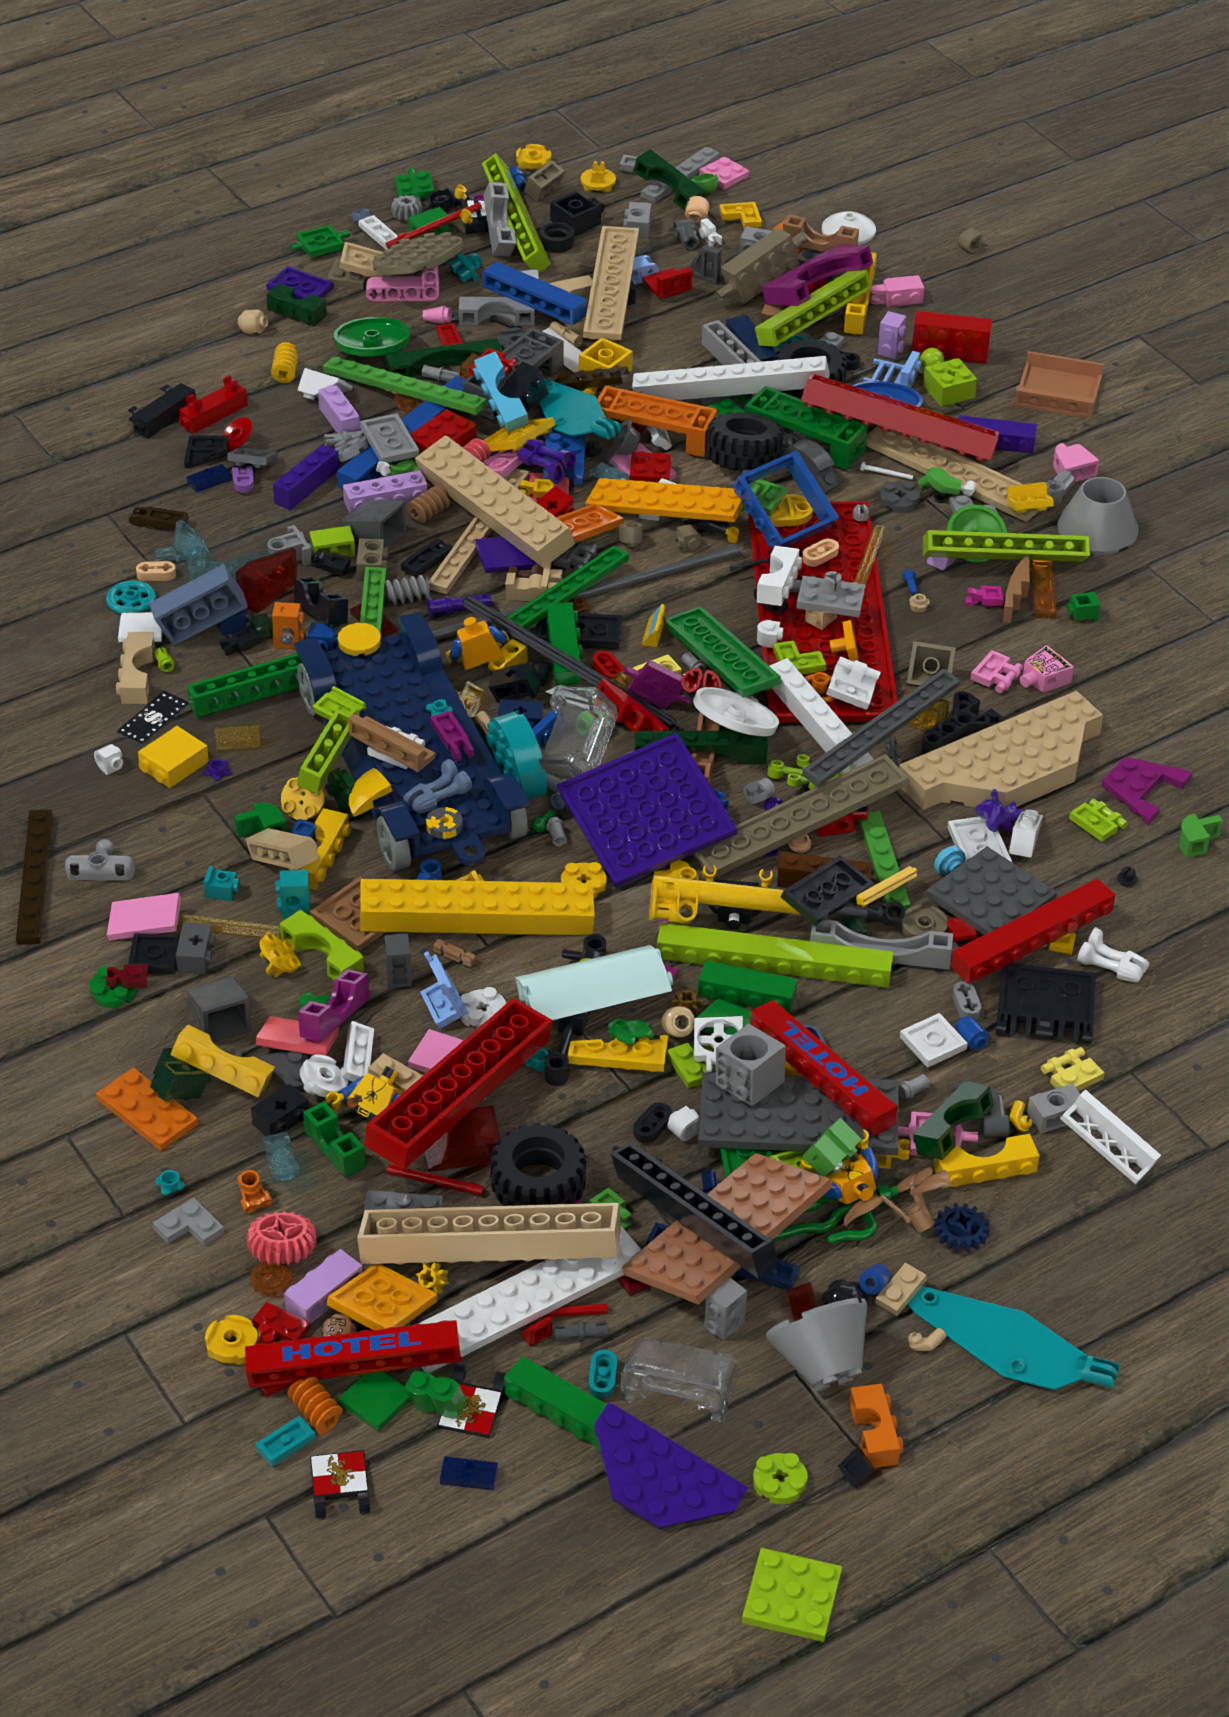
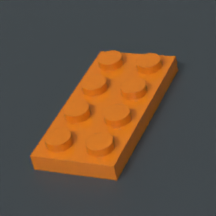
(590, 521)
(141, 1109)

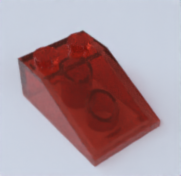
(267, 578)
(467, 1142)

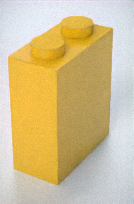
(173, 756)

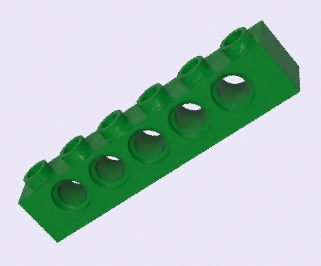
(243, 685)

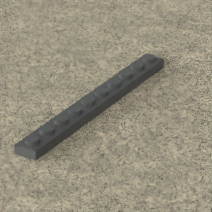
(880, 728)

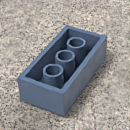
(198, 605)

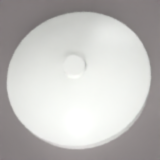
(735, 711)

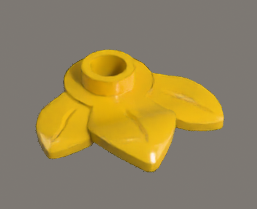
(679, 869)

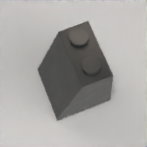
(378, 521)
(220, 1009)

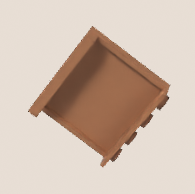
(1059, 385)

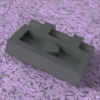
(571, 556)

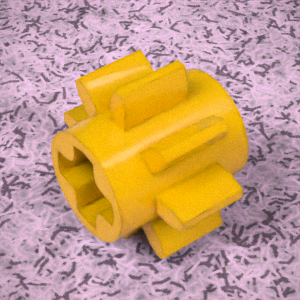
(426, 1275)

